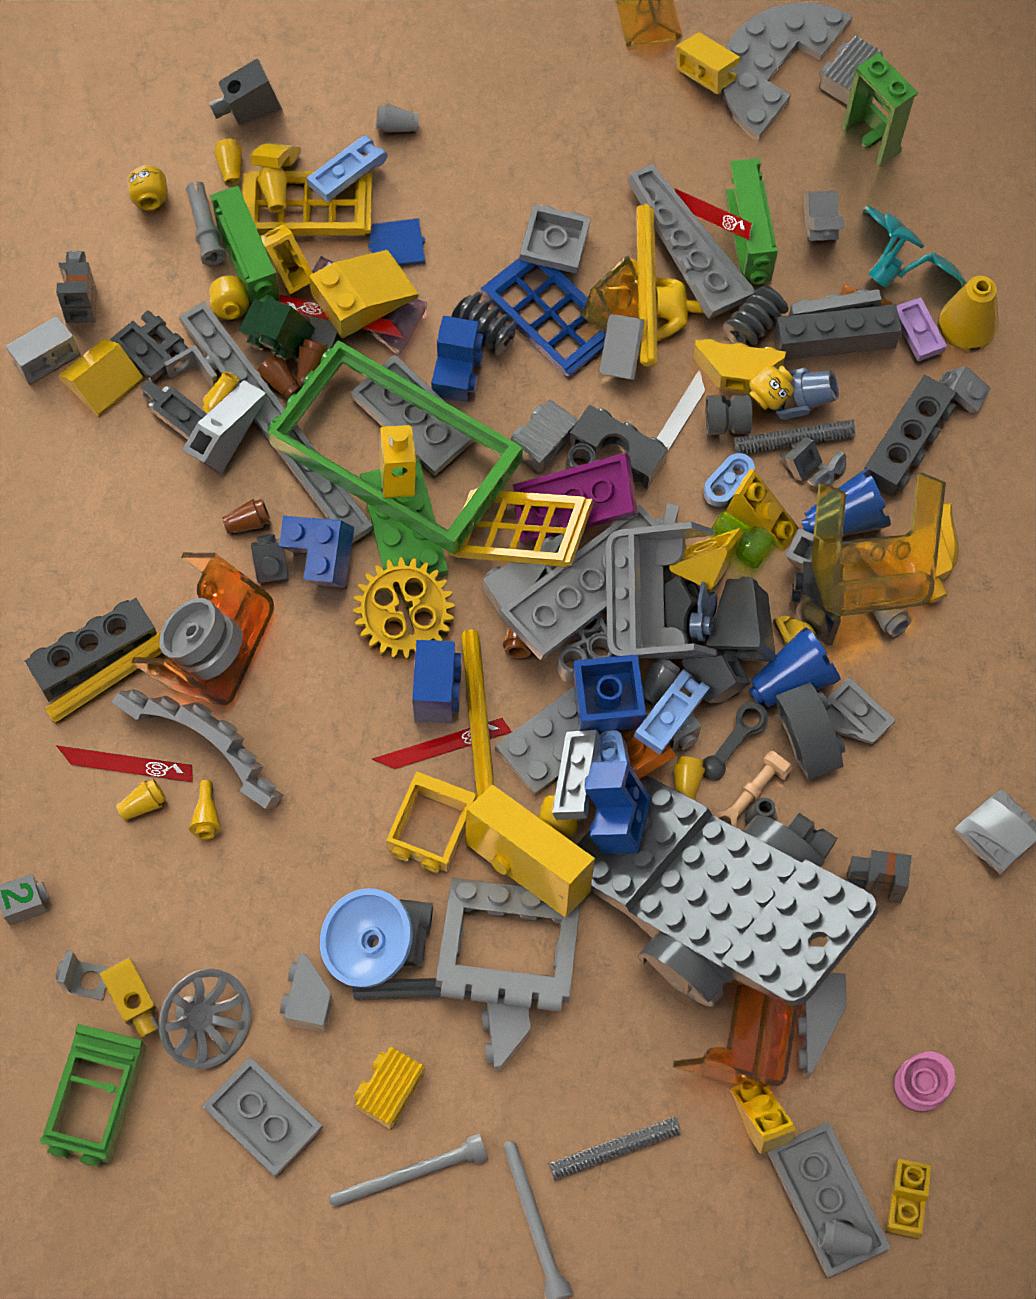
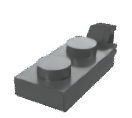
(172, 408)

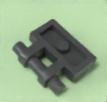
(143, 350)

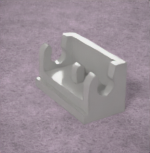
(43, 350)

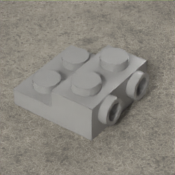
(555, 238)

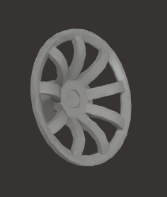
(200, 1015)

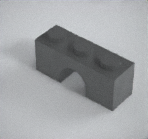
(602, 431)

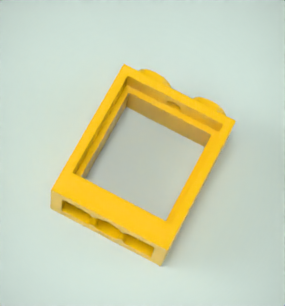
(442, 793)

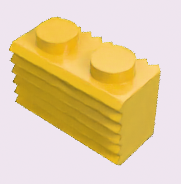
(390, 1087)

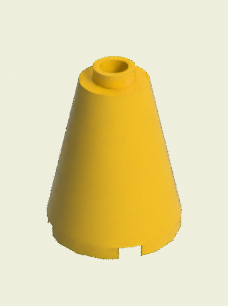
(971, 315)

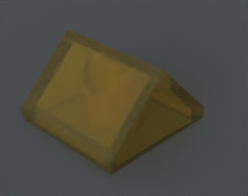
(648, 21)
(613, 295)

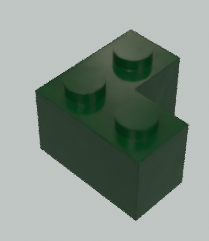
(275, 327)

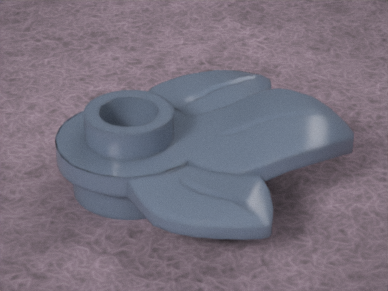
(702, 622)

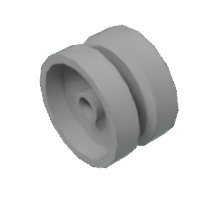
(200, 639)

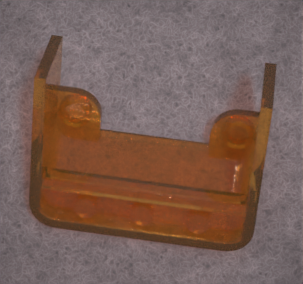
(236, 598)
(757, 1043)

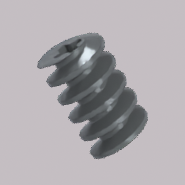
(755, 316)
(496, 332)

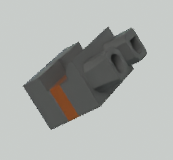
(78, 292)
(881, 872)

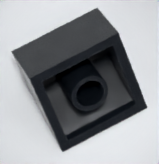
(811, 607)

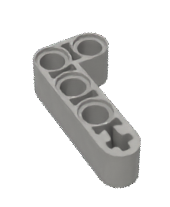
(585, 643)

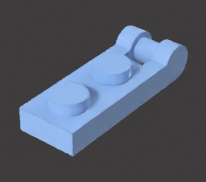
(346, 168)
(671, 712)

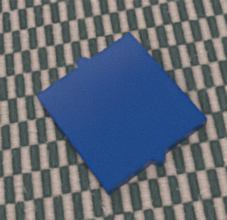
(401, 239)

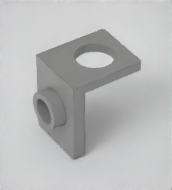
(193, 357)
(71, 972)

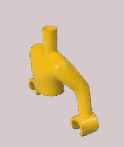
(672, 305)

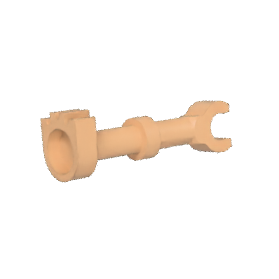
(752, 791)

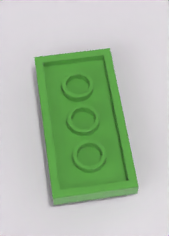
(398, 540)

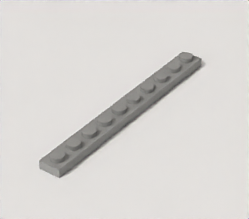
(228, 357)

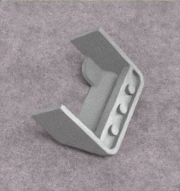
(637, 591)

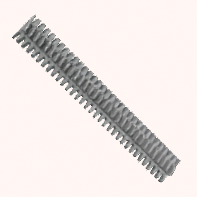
(792, 435)
(614, 1147)

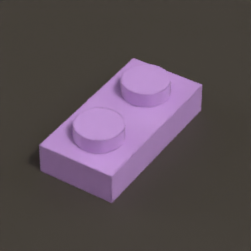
(920, 329)

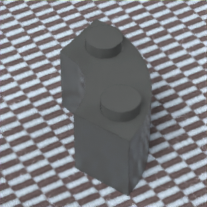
(810, 730)

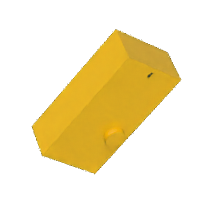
(528, 850)

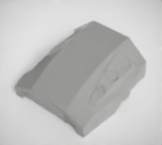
(998, 831)

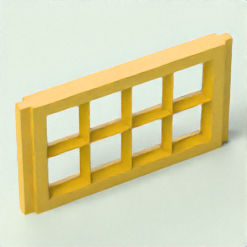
(362, 206)
(570, 542)

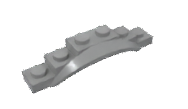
(218, 732)

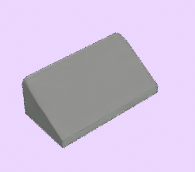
(621, 346)

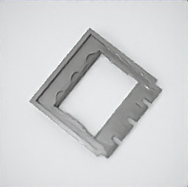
(490, 983)

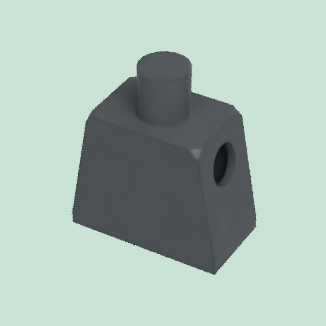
(246, 94)

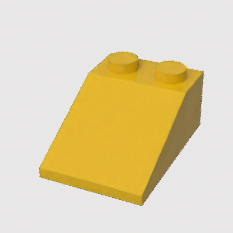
(361, 290)

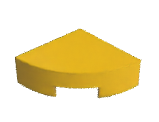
(789, 627)

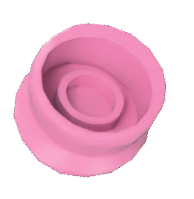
(925, 1081)

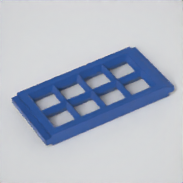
(512, 274)

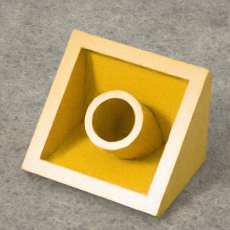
(102, 376)
(708, 558)

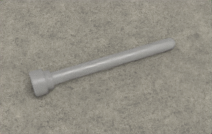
(471, 1151)
(555, 1285)

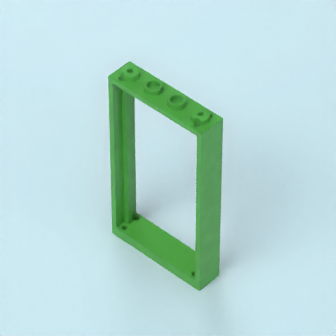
(315, 382)

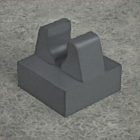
(802, 458)

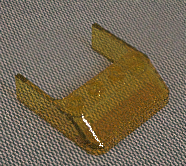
(882, 570)

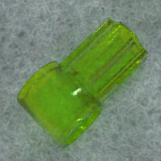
(754, 542)

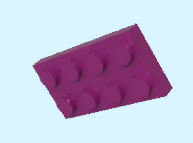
(604, 481)

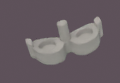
(826, 473)

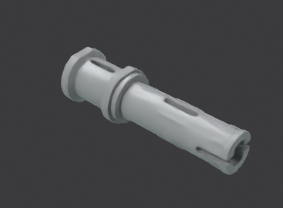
(207, 233)

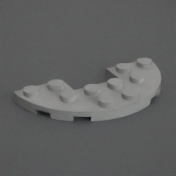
(765, 46)

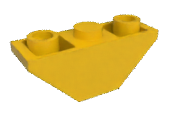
(735, 364)
(758, 507)
(763, 1117)

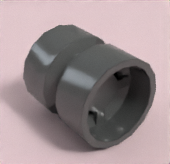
(728, 414)
(820, 840)

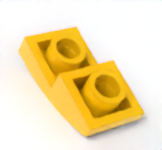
(274, 155)
(908, 1198)

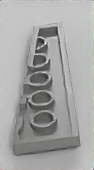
(700, 259)

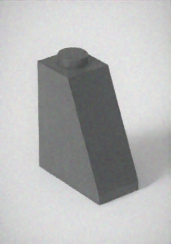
(743, 622)

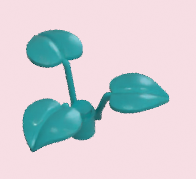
(889, 264)

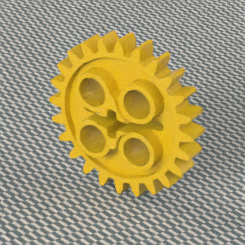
(376, 616)

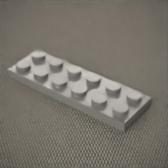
(567, 595)

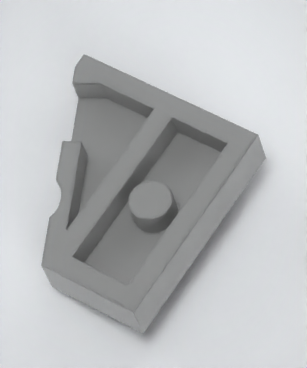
(857, 714)

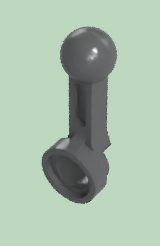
(715, 764)

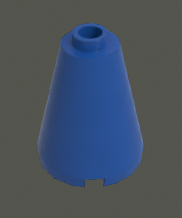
(862, 507)
(796, 664)

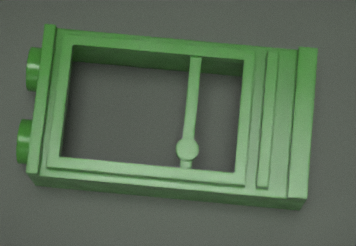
(880, 77)
(750, 203)
(244, 244)
(104, 1049)

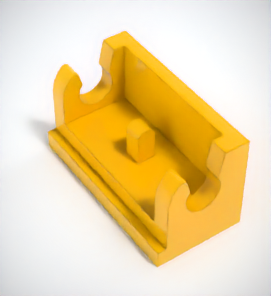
(706, 62)

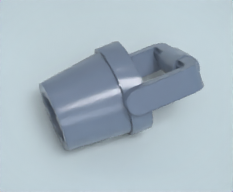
(810, 392)

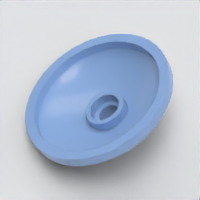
(350, 933)

